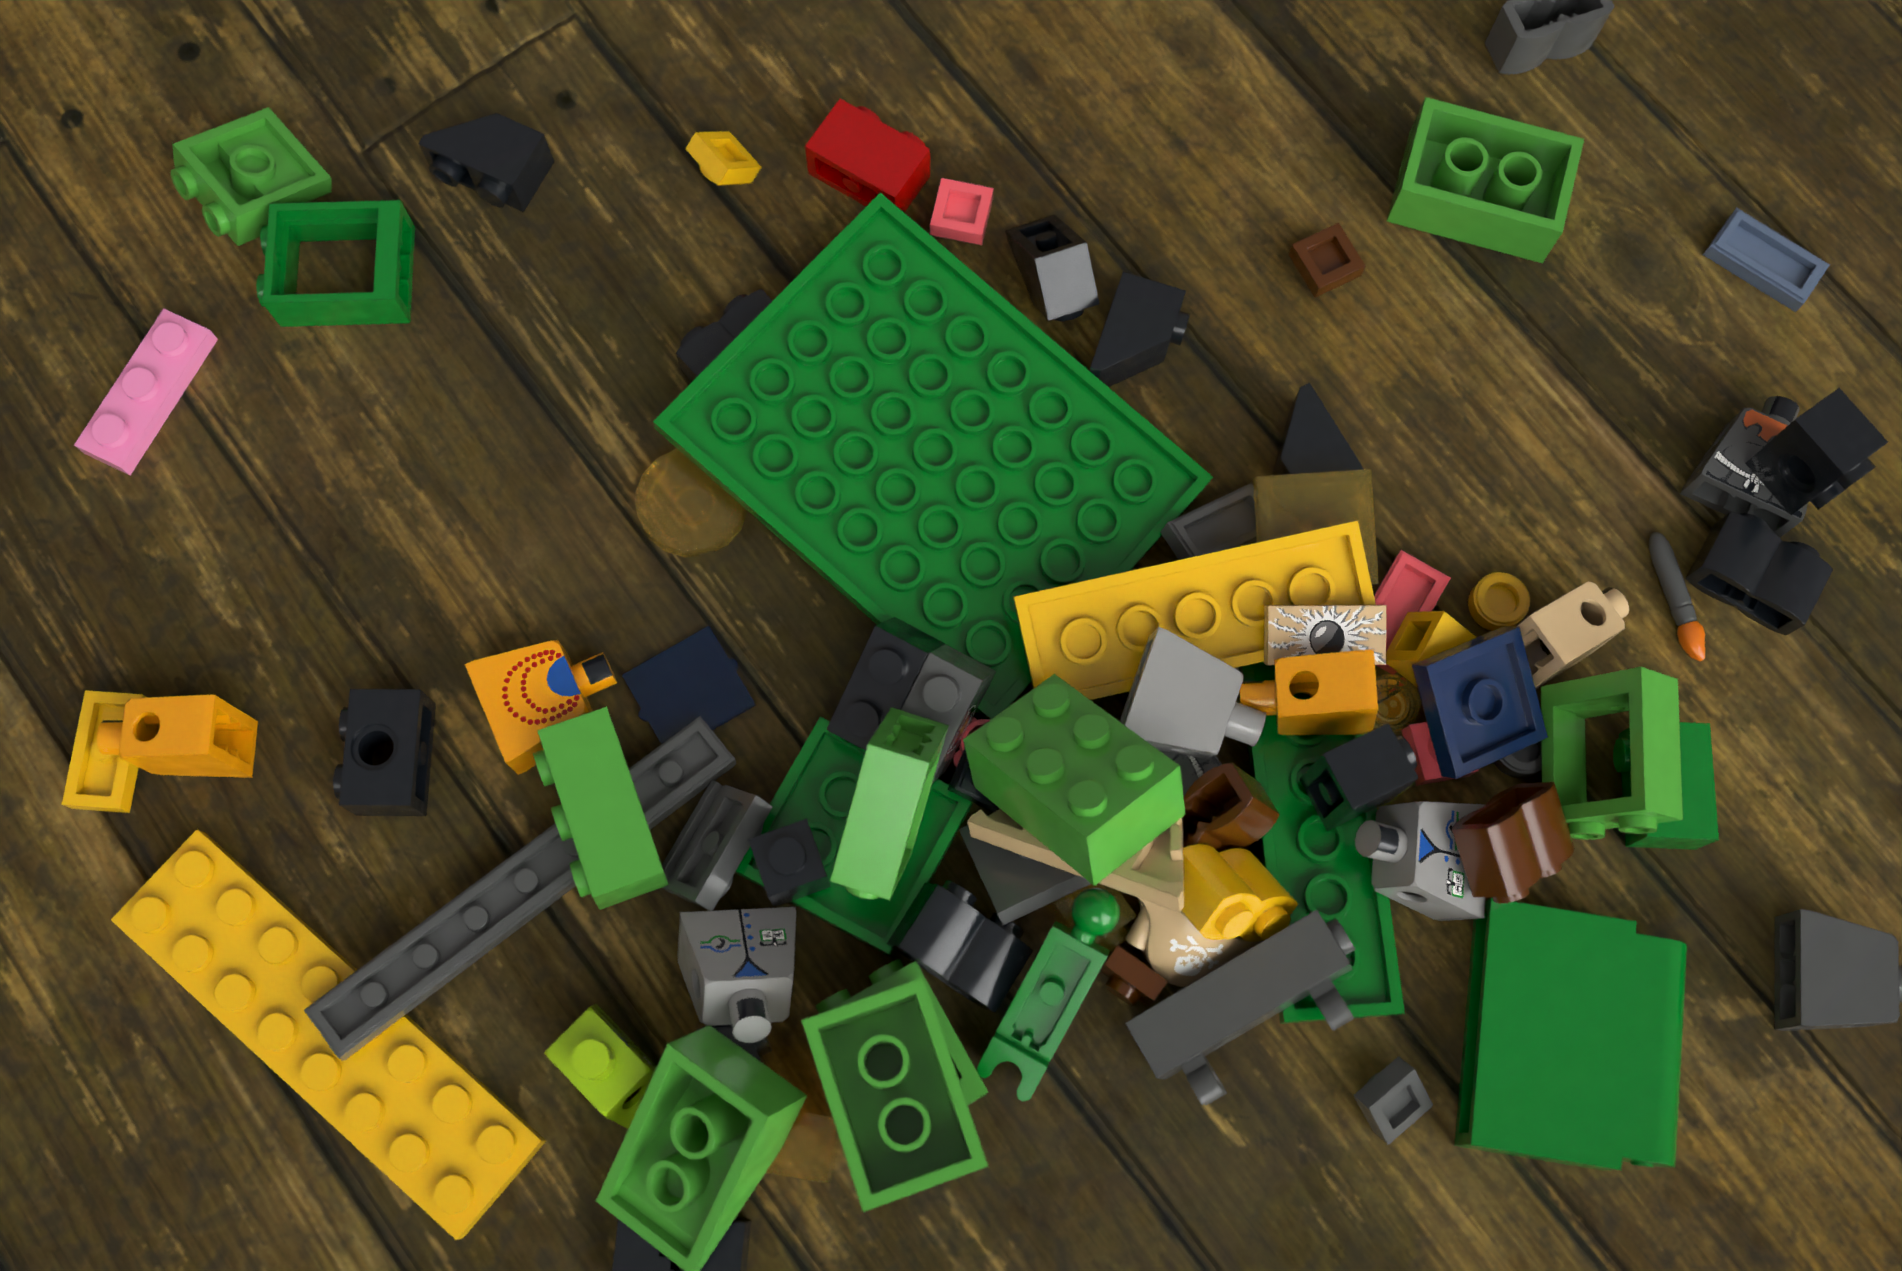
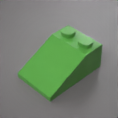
(699, 1145)

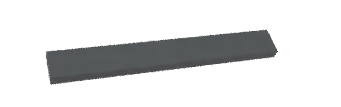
(500, 903)

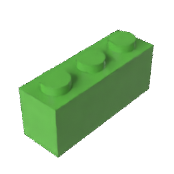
(599, 809)

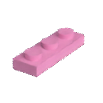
(146, 392)

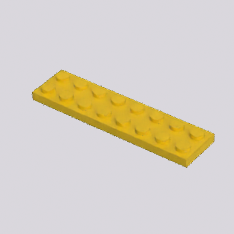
(393, 1099)

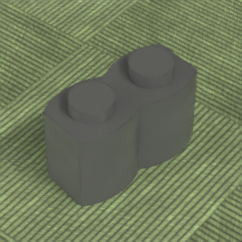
(1543, 29)

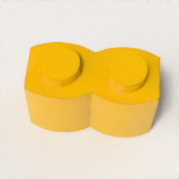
(1233, 895)

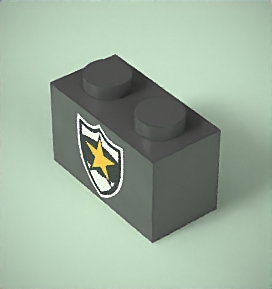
(949, 693)

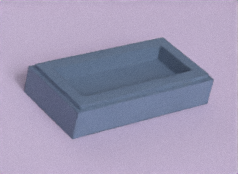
(1766, 260)

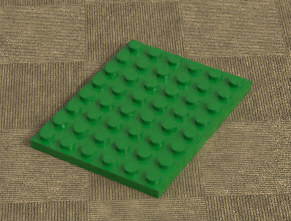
(928, 444)

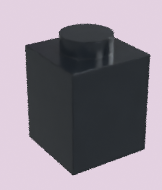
(789, 863)

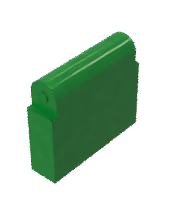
(1571, 1039)

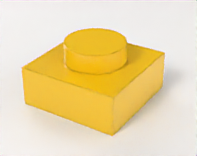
(723, 158)

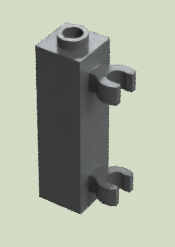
(1243, 995)

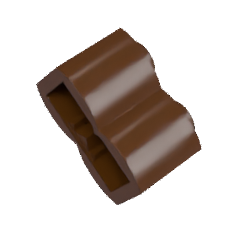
(1226, 809)
(1513, 841)

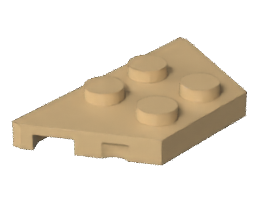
(1150, 874)

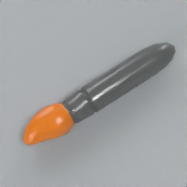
(1689, 631)

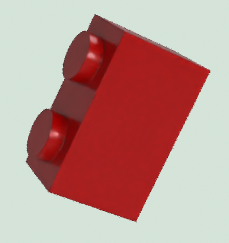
(867, 157)

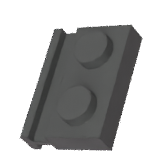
(713, 844)

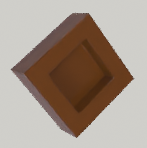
(1326, 260)
(1131, 978)

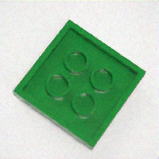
(822, 791)

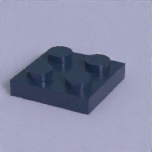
(1480, 701)

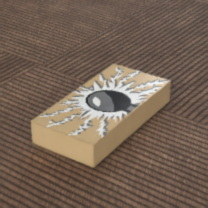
(1323, 629)

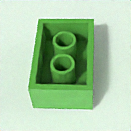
(1485, 180)
(1075, 778)
(894, 1094)

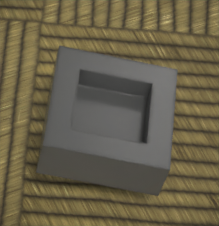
(1393, 1100)

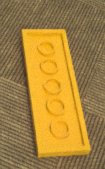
(1216, 600)

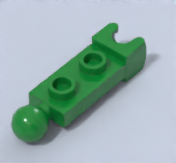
(1052, 991)

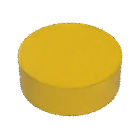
(1498, 601)

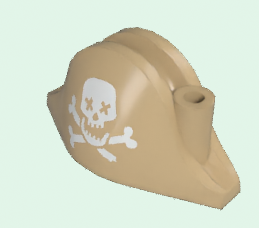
(1177, 947)

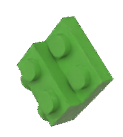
(243, 170)

